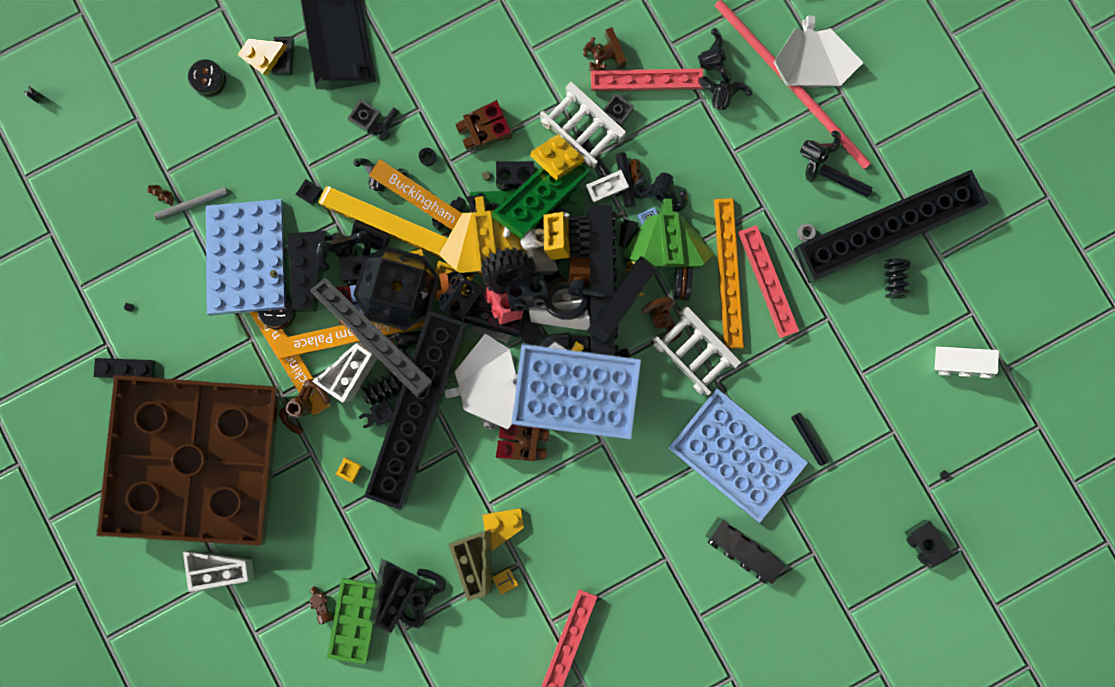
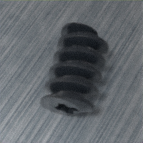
(896, 280)
(381, 389)

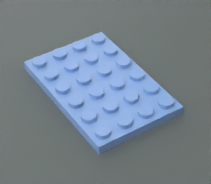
(241, 251)
(576, 391)
(737, 455)

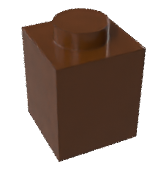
(579, 270)

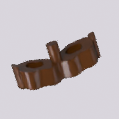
(635, 169)
(162, 194)

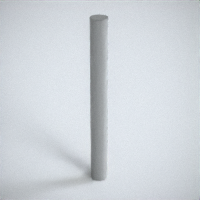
(191, 203)

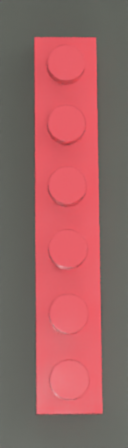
(645, 79)
(768, 281)
(569, 639)

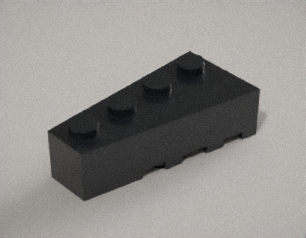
(304, 268)
(744, 550)

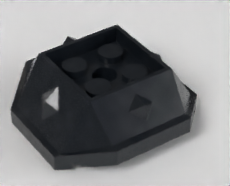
(390, 307)

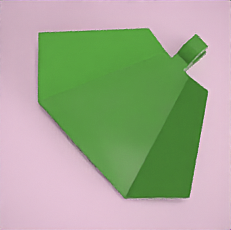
(668, 241)

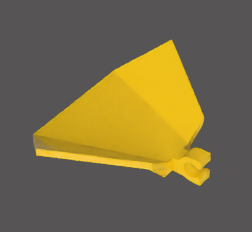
(475, 238)

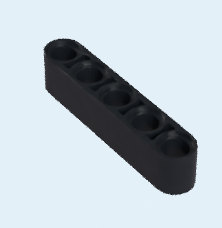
(622, 299)

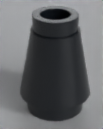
(627, 232)
(407, 339)

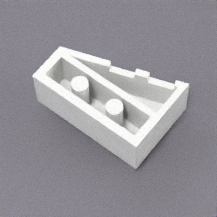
(966, 362)

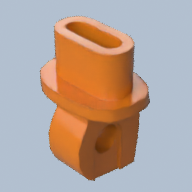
(444, 284)

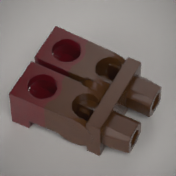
(485, 125)
(526, 443)

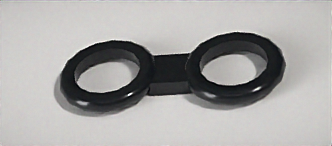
(555, 283)

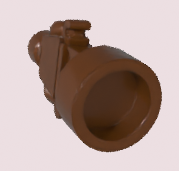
(318, 602)

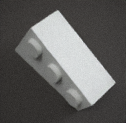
(563, 301)
(347, 373)
(214, 570)

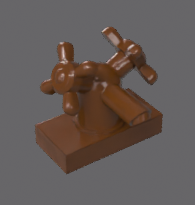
(605, 52)

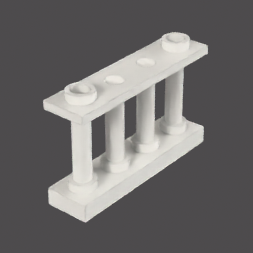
(587, 107)
(714, 346)

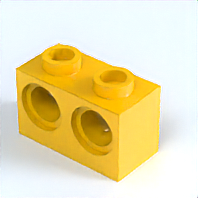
(556, 236)

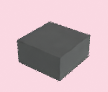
(618, 109)
(364, 116)
(541, 262)

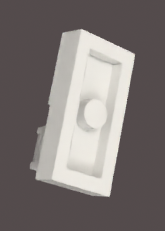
(607, 186)

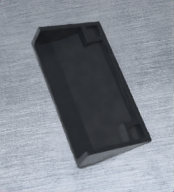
(338, 43)

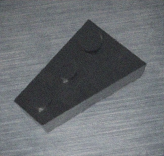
(391, 595)

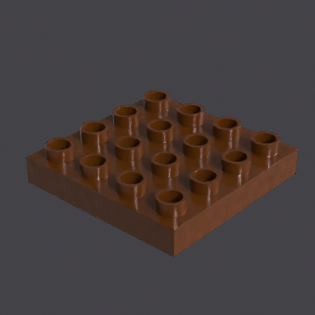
(188, 461)

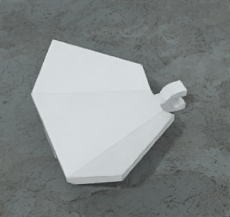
(815, 58)
(484, 382)

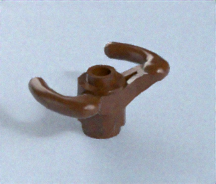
(660, 314)
(301, 405)

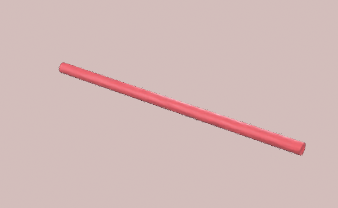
(798, 90)

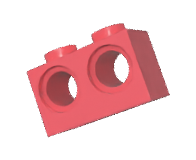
(500, 307)

